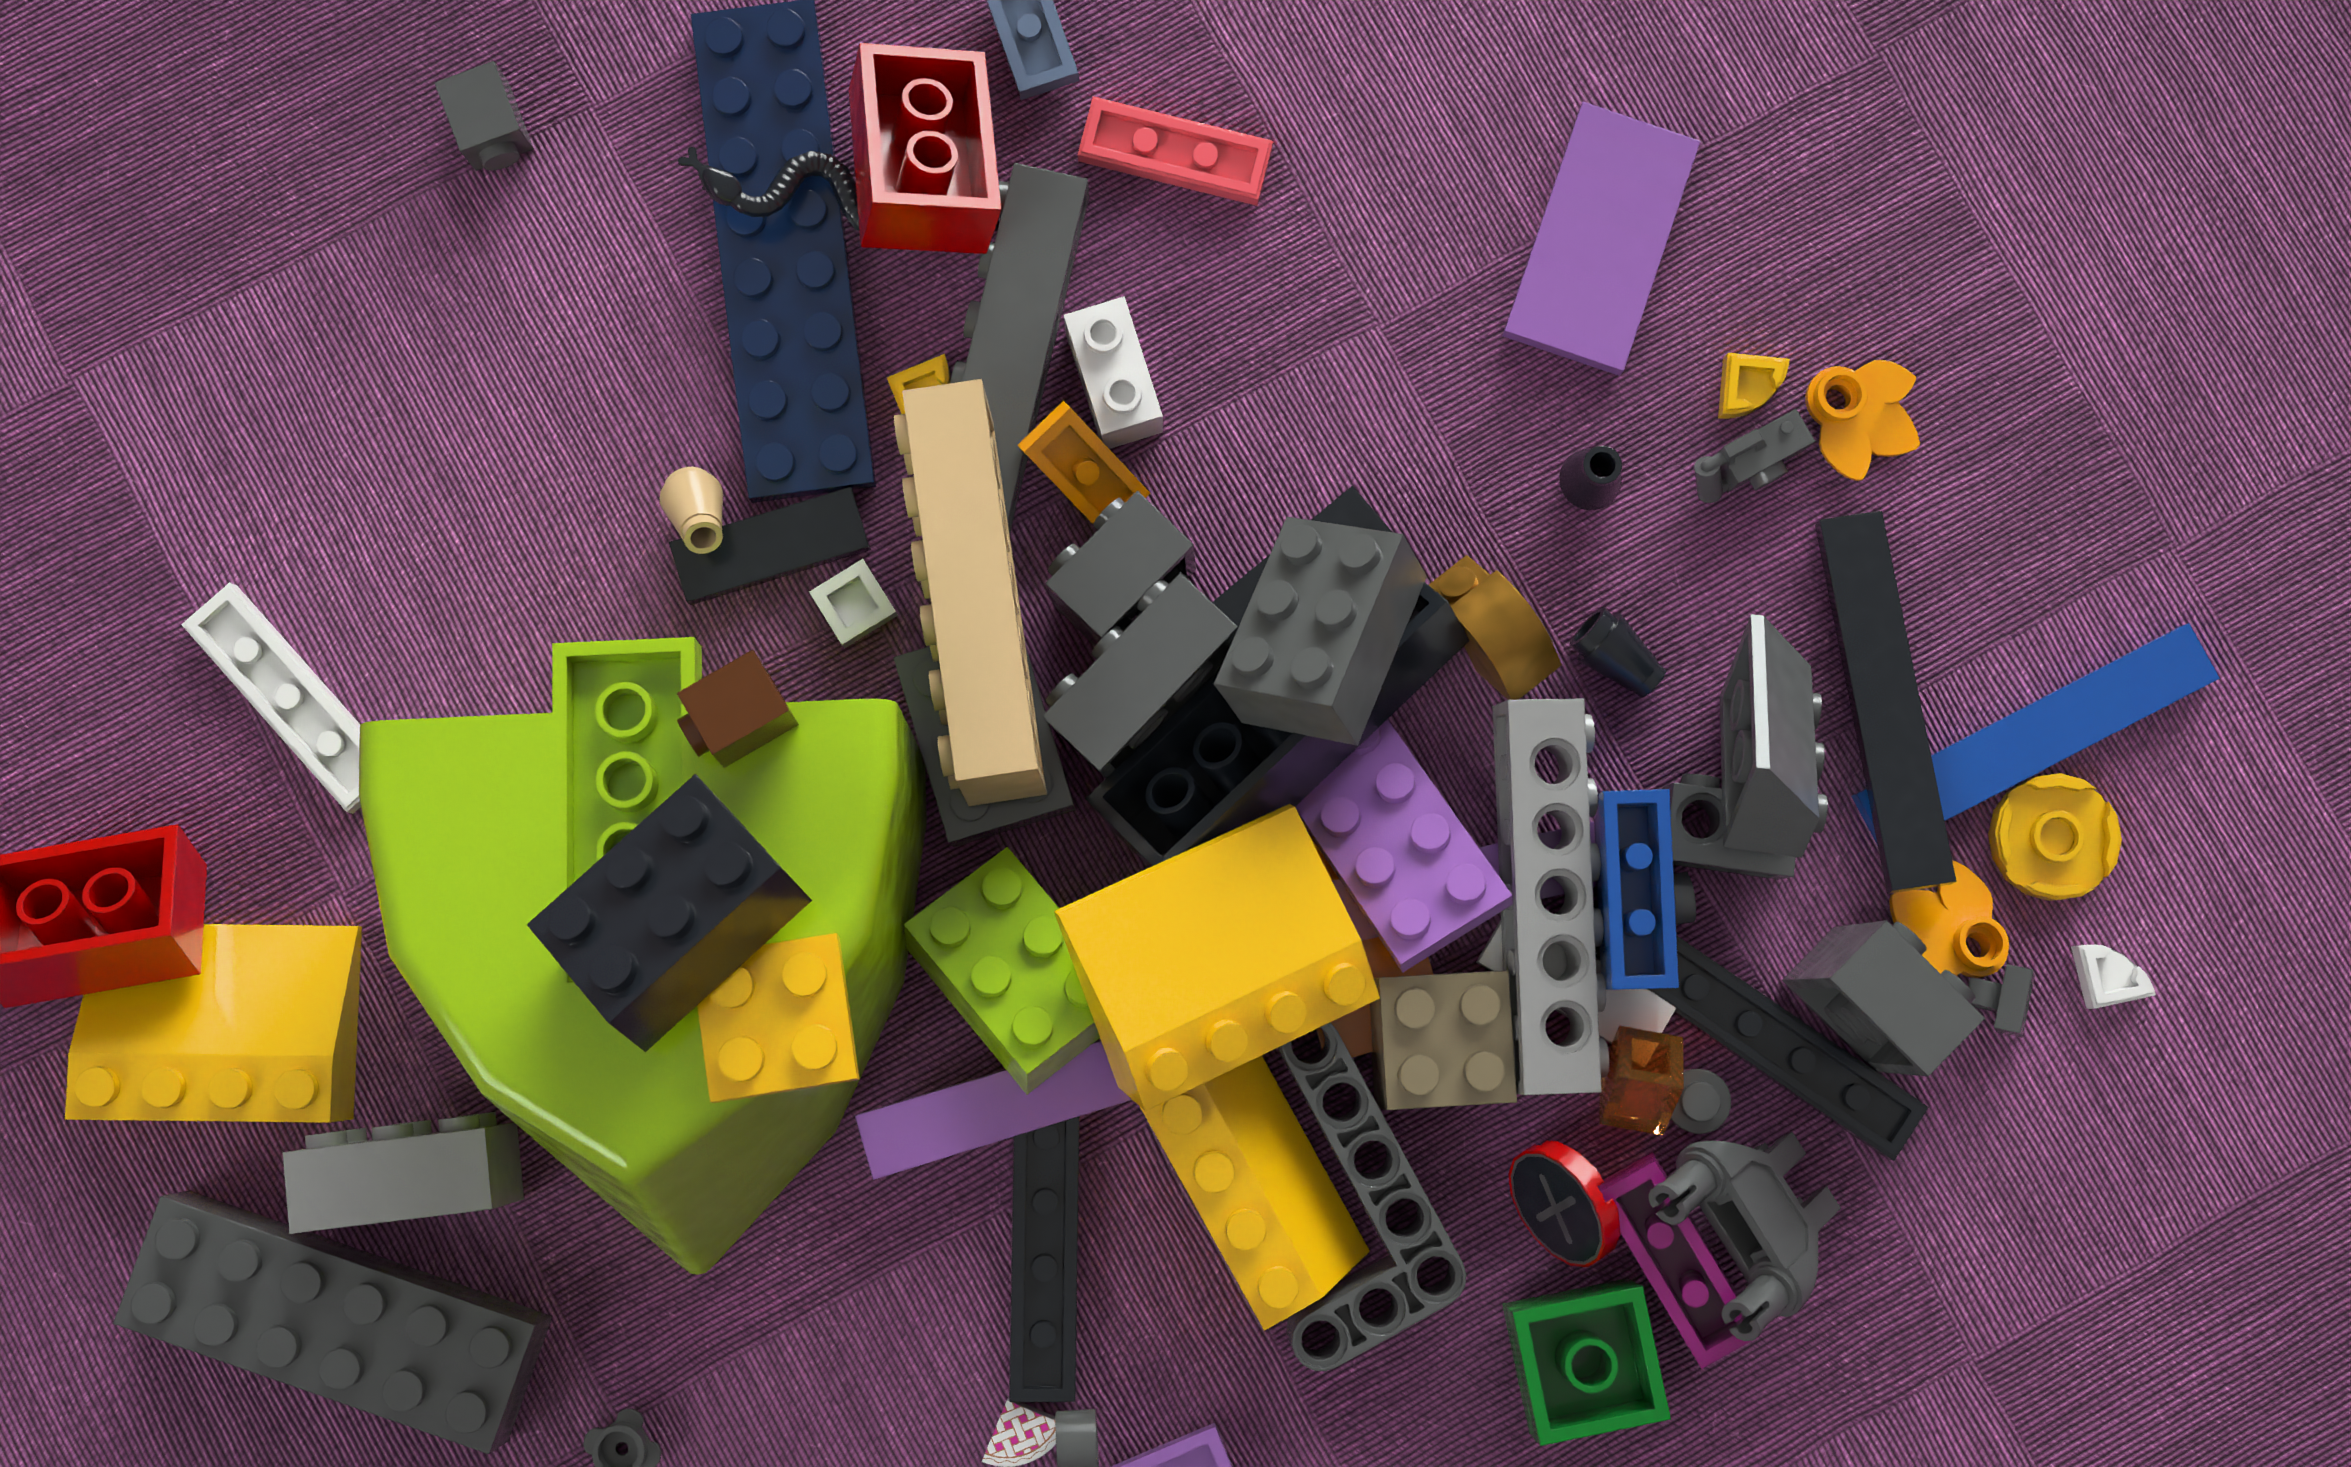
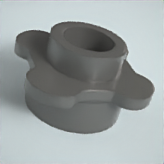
(628, 1429)

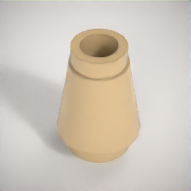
(694, 507)

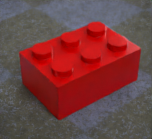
(923, 149)
(100, 915)

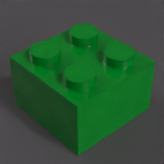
(1586, 1361)

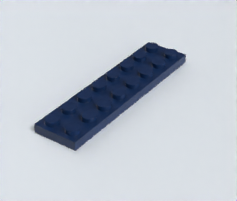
(787, 271)

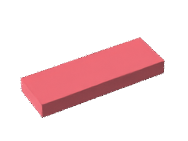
(1175, 151)

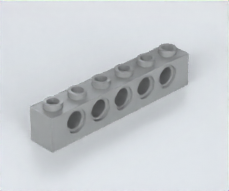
(1524, 865)

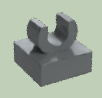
(2007, 999)

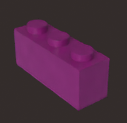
(1674, 1262)

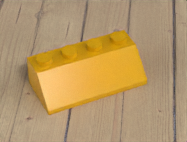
(1259, 1189)

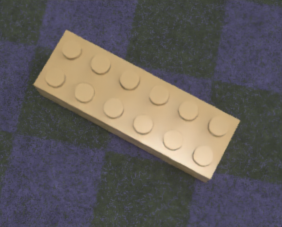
(973, 592)

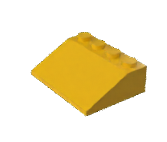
(1215, 957)
(244, 1041)

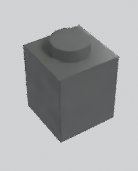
(484, 117)

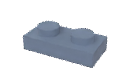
(1033, 45)

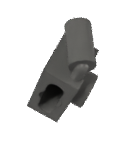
(1752, 458)

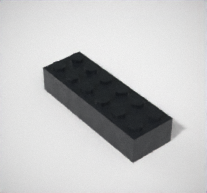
(1215, 773)

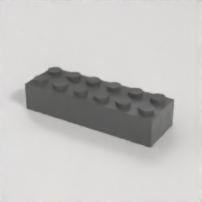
(333, 1320)

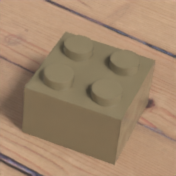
(1443, 1041)

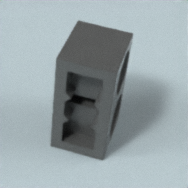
(1708, 852)

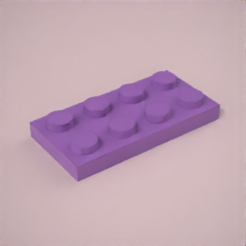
(1401, 850)

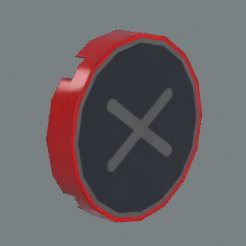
(1562, 1203)

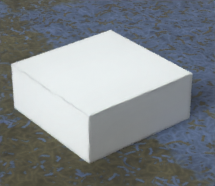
(853, 603)

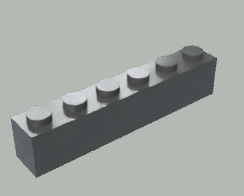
(1022, 307)

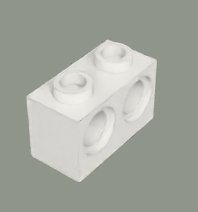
(1113, 373)

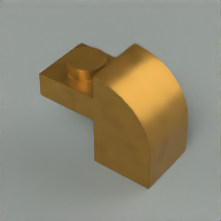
(1504, 632)

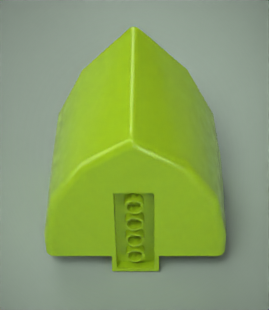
(502, 813)

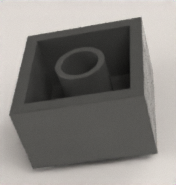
(1114, 569)

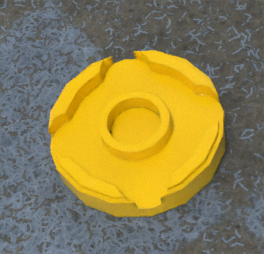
(2054, 837)

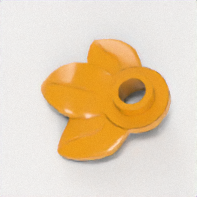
(1871, 417)
(1948, 918)

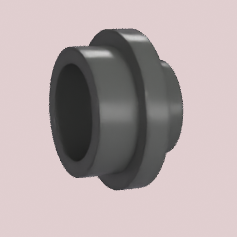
(1703, 1102)

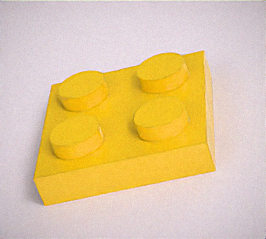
(780, 1022)

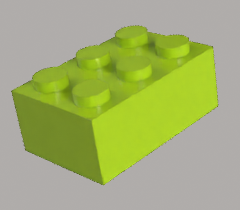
(1006, 968)

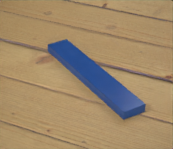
(2065, 721)

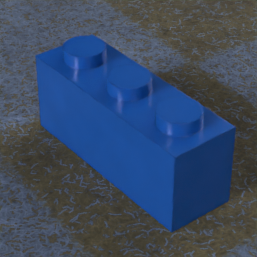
(1636, 889)

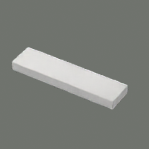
(281, 690)

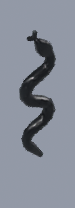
(727, 190)

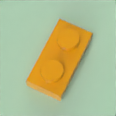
(1079, 462)

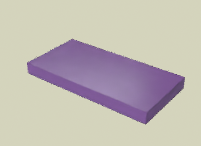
(1601, 238)

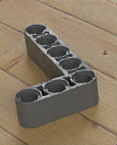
(1376, 1193)

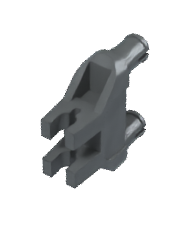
(1756, 1219)

